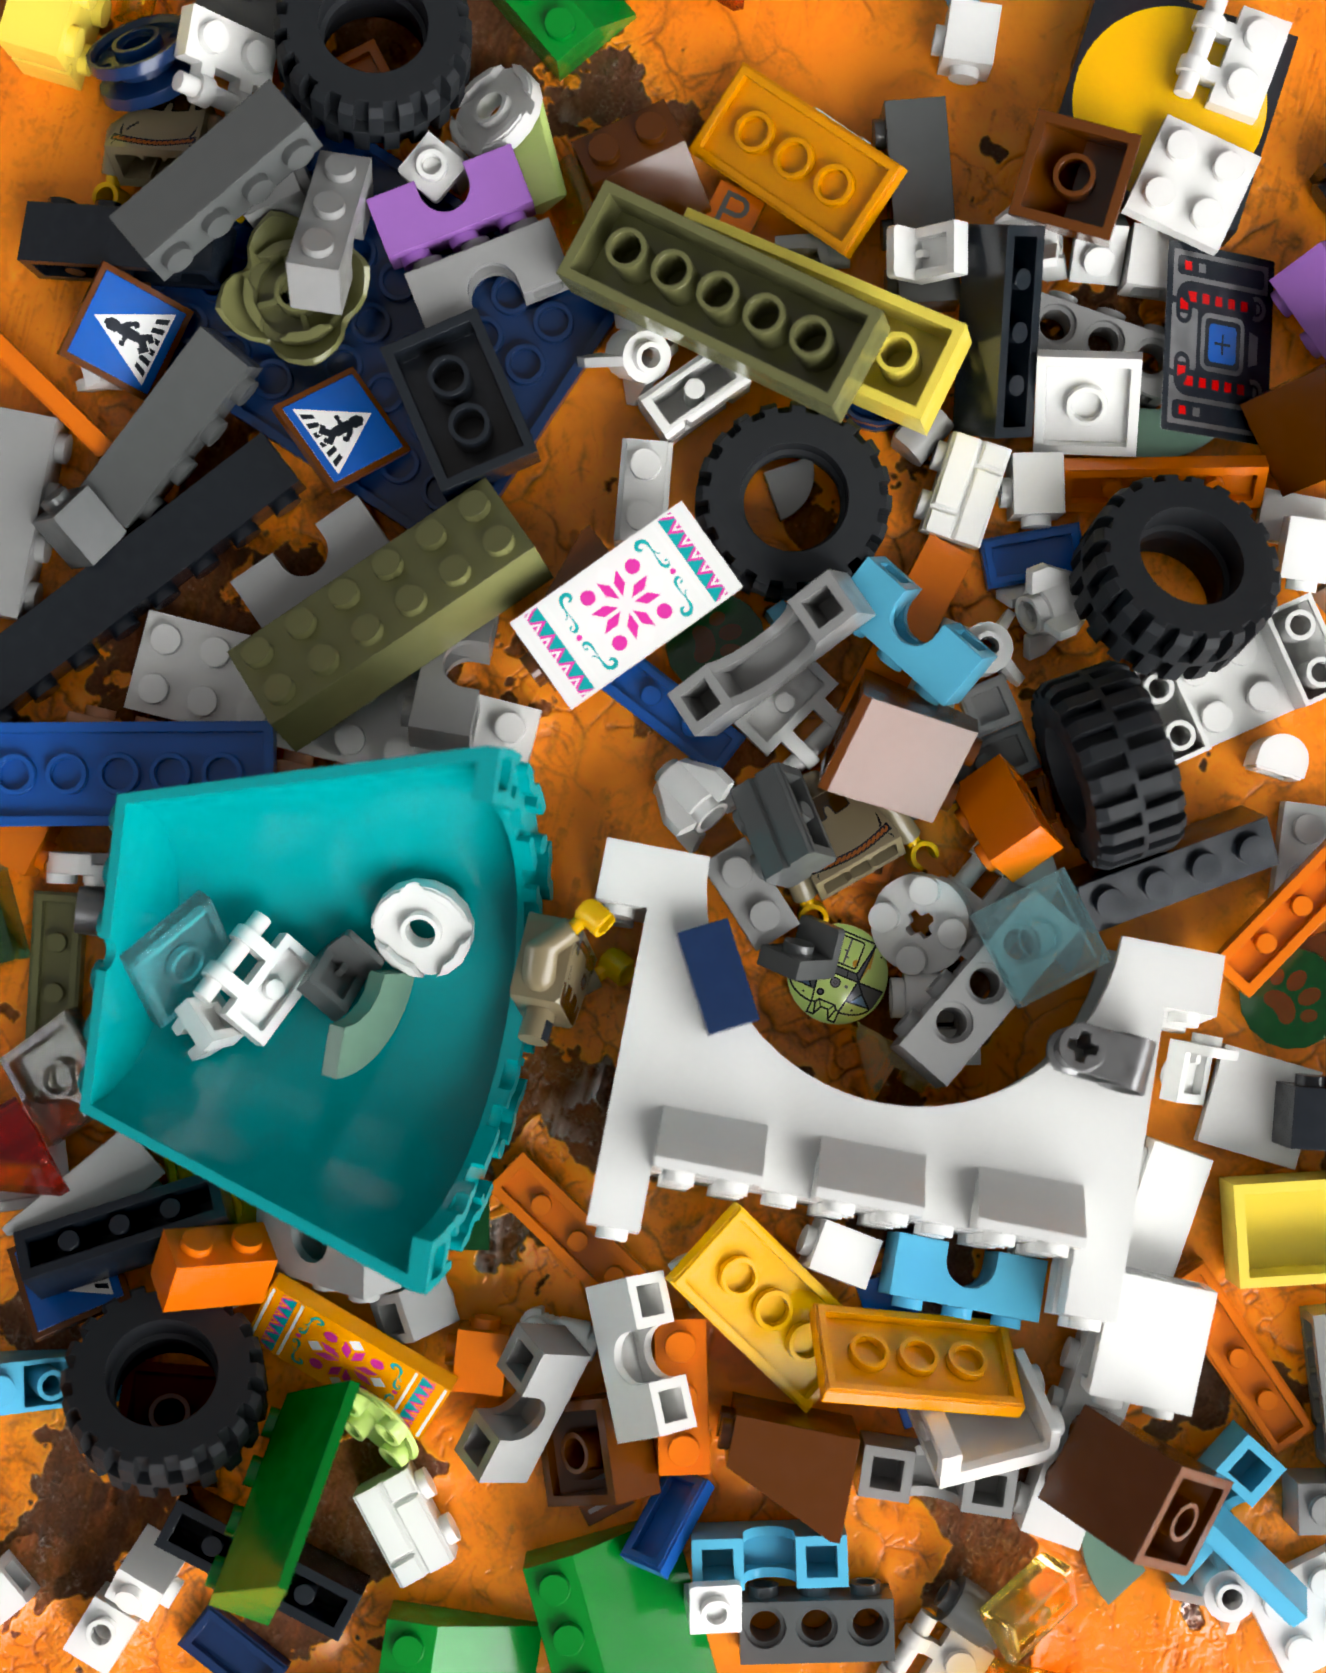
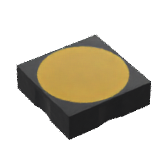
(1128, 77)

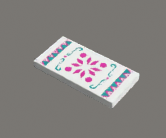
(626, 605)

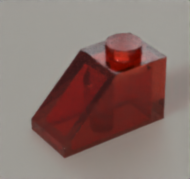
(24, 1157)

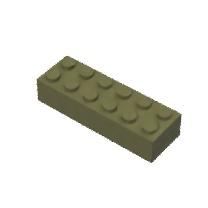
(724, 300)
(389, 615)

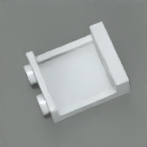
(1156, 1346)
(980, 1446)

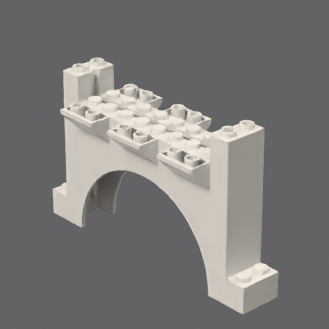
(1024, 1169)

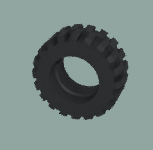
(368, 104)
(798, 435)
(1204, 534)
(1109, 764)
(170, 1453)

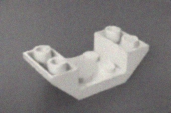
(1268, 678)

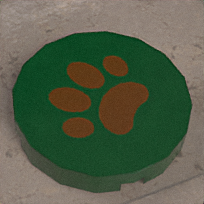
(713, 637)
(1291, 1003)

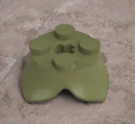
(256, 297)

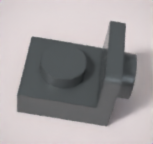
(807, 956)

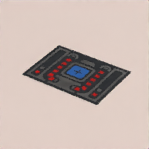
(1215, 340)

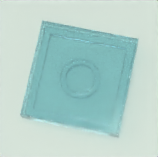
(1041, 938)
(170, 957)

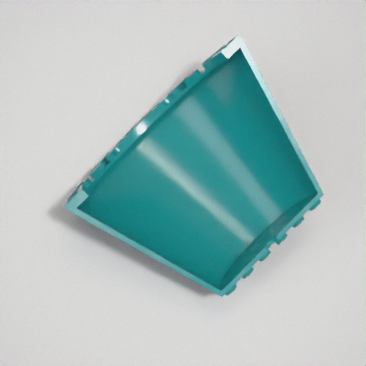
(402, 1147)

